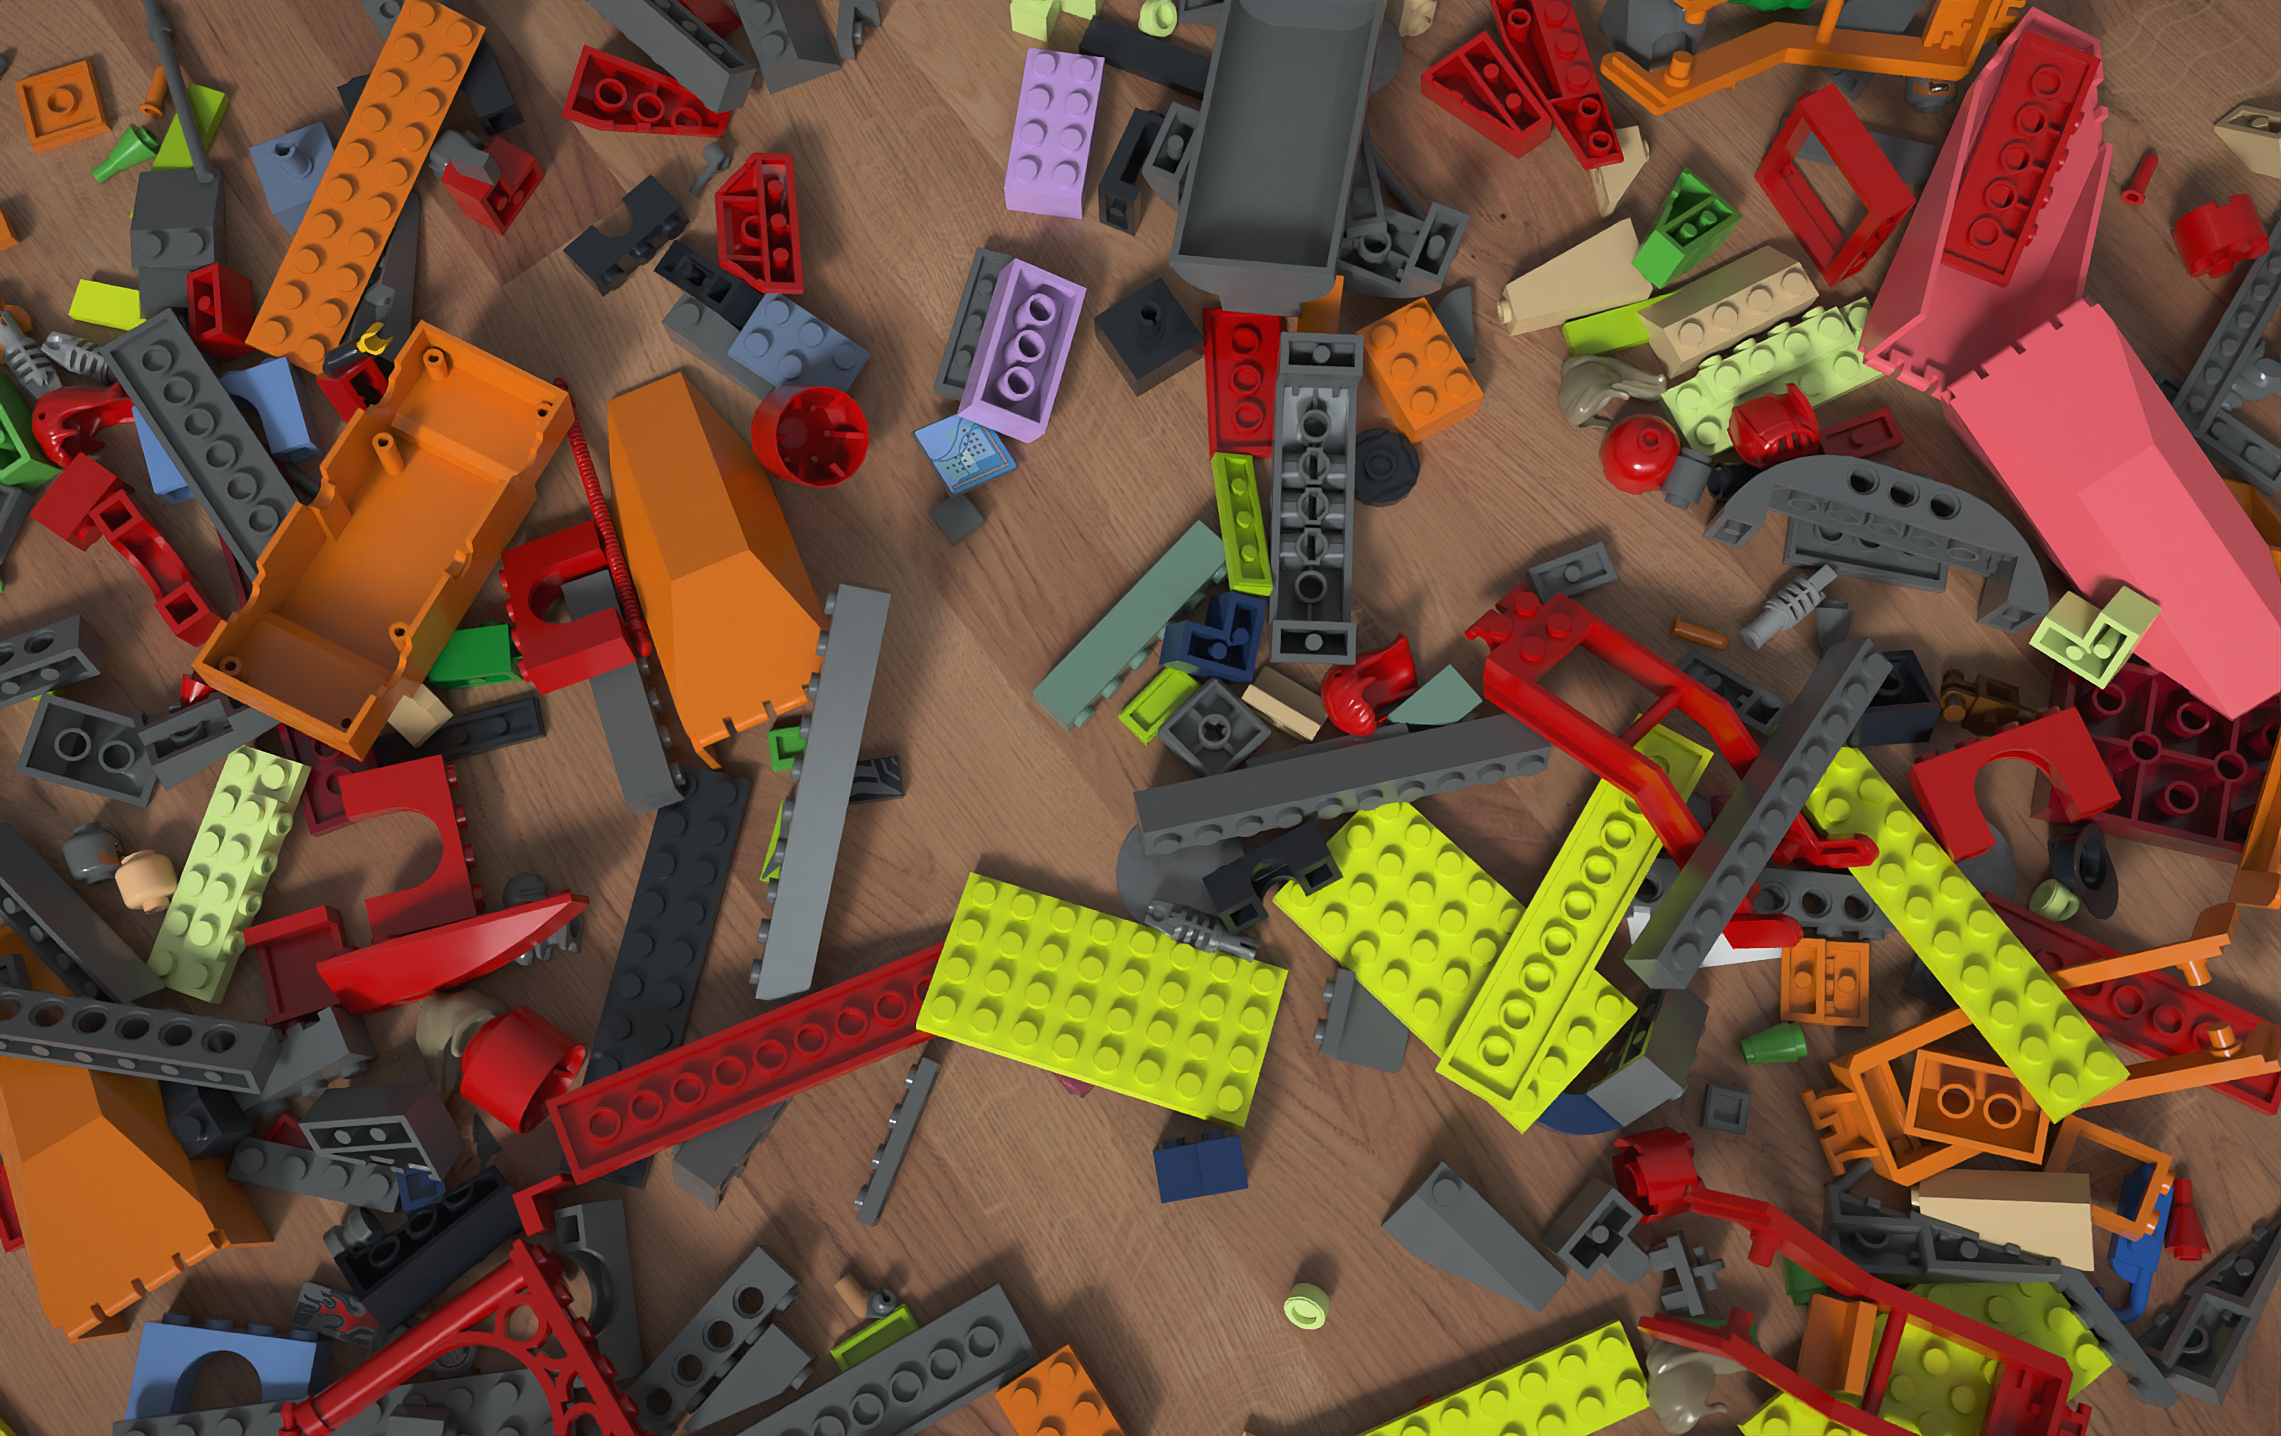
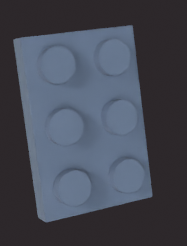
(796, 347)

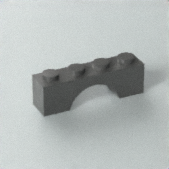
(597, 1241)

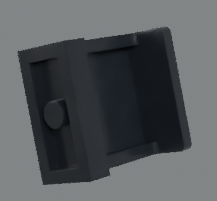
(1116, 192)

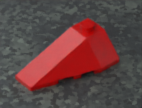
(631, 98)

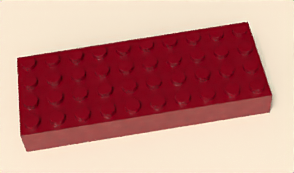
(2176, 762)

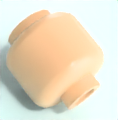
(147, 881)

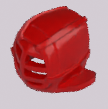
(1765, 426)

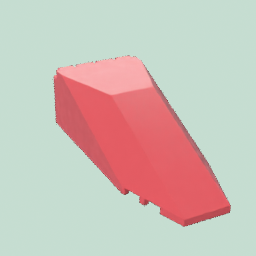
(1943, 322)
(2126, 500)

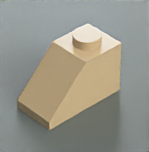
(2254, 138)
(1615, 181)

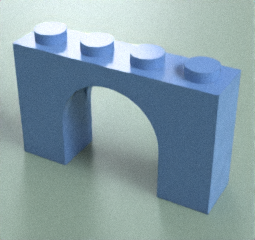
(286, 413)
(176, 1350)

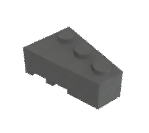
(1655, 1055)
(385, 1124)

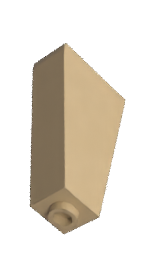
(1577, 283)
(2031, 1210)

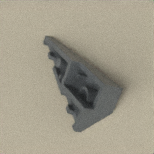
(390, 289)
(197, 735)
(1921, 1248)
(2210, 1329)

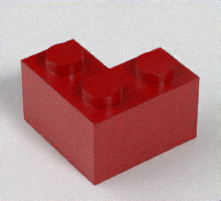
(498, 204)

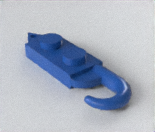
(2137, 1259)

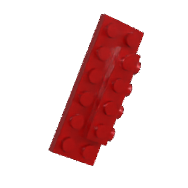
(2017, 157)

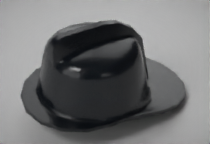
(2085, 867)

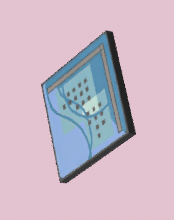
(963, 453)

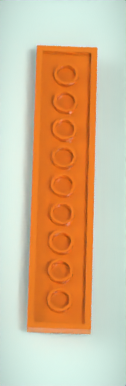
(366, 184)

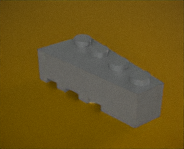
(311, 1059)

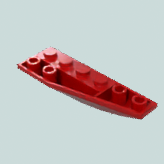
(1556, 64)
(443, 958)

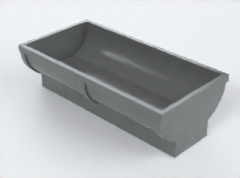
(1276, 151)

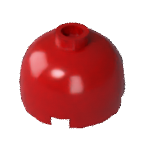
(1639, 453)

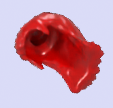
(73, 415)
(1361, 690)

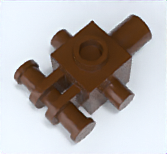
(1982, 704)

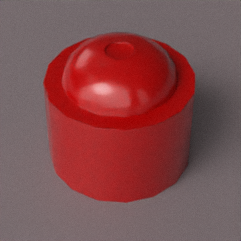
(810, 435)
(517, 1066)

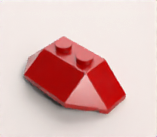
(760, 224)

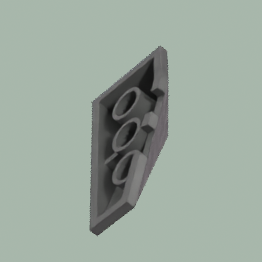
(1466, 1236)

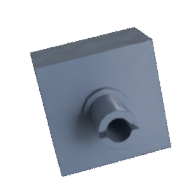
(292, 170)

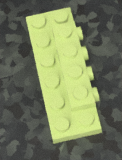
(1813, 355)
(227, 872)

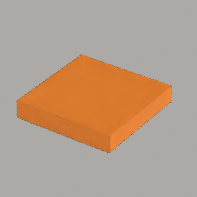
(63, 106)

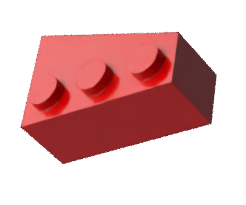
(1488, 96)

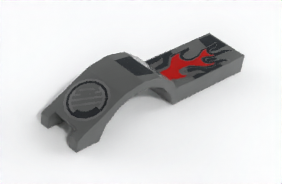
(345, 1318)

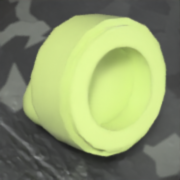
(1158, 18)
(2051, 901)
(1307, 1306)

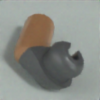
(866, 1303)

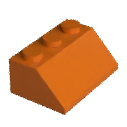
(1974, 1105)

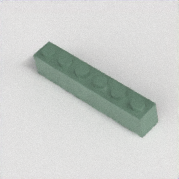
(1132, 628)

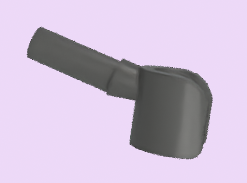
(717, 161)

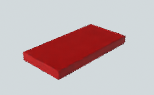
(1240, 380)

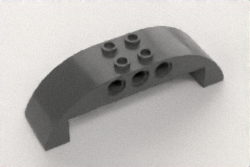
(1391, 264)
(1313, 498)
(1900, 513)

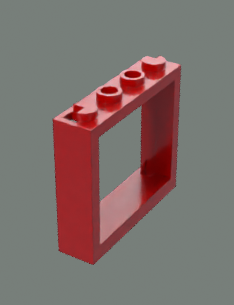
(1861, 164)

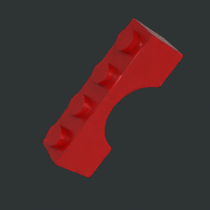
(176, 588)

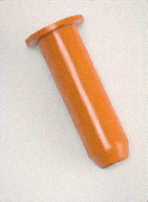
(155, 95)
(1697, 634)

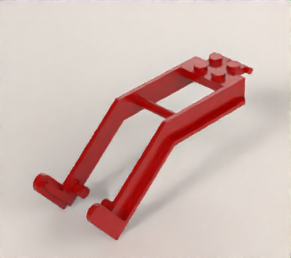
(1536, 637)
(2028, 1384)

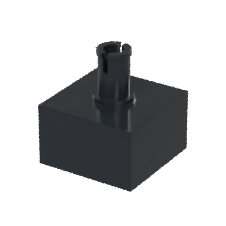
(1149, 337)

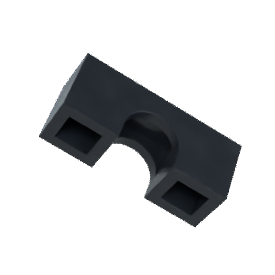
(609, 260)
(1242, 884)

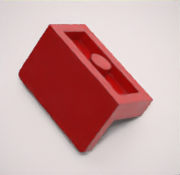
(538, 1202)

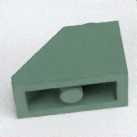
(1439, 703)

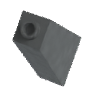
(1870, 16)

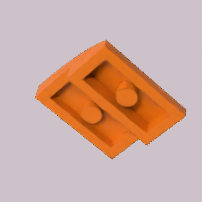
(1825, 983)

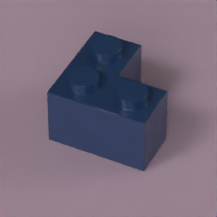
(1223, 645)
(1200, 1168)

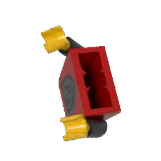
(352, 377)

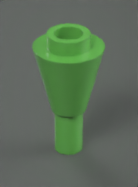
(132, 149)

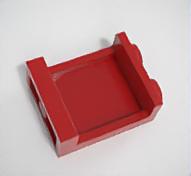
(288, 961)

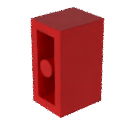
(220, 311)
(72, 496)

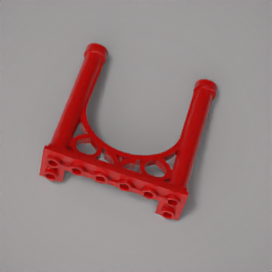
(524, 1279)

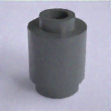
(1687, 479)

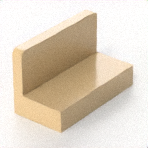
(1286, 705)
(419, 716)

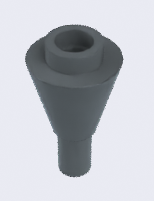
(1832, 623)

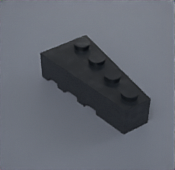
(433, 1249)

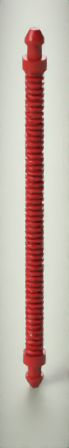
(636, 625)

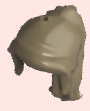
(1592, 381)
(445, 1028)
(1682, 1381)

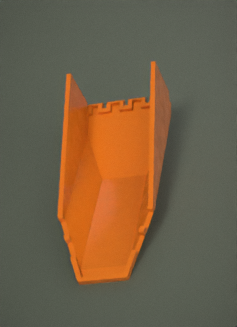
(710, 562)
(106, 1184)

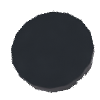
(1384, 467)

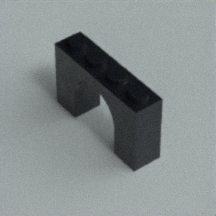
(483, 84)

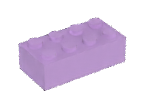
(1055, 133)
(1022, 351)

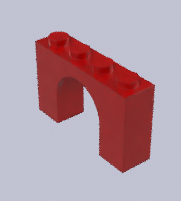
(565, 651)
(2053, 743)
(425, 789)

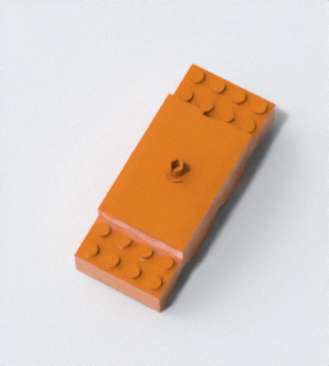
(393, 546)

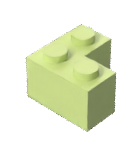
(1039, 17)
(2092, 639)

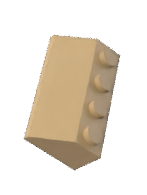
(1727, 309)

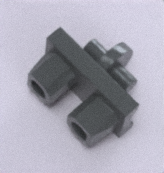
(1688, 1293)

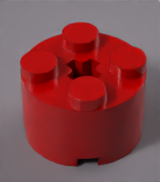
(2221, 236)
(1654, 1172)

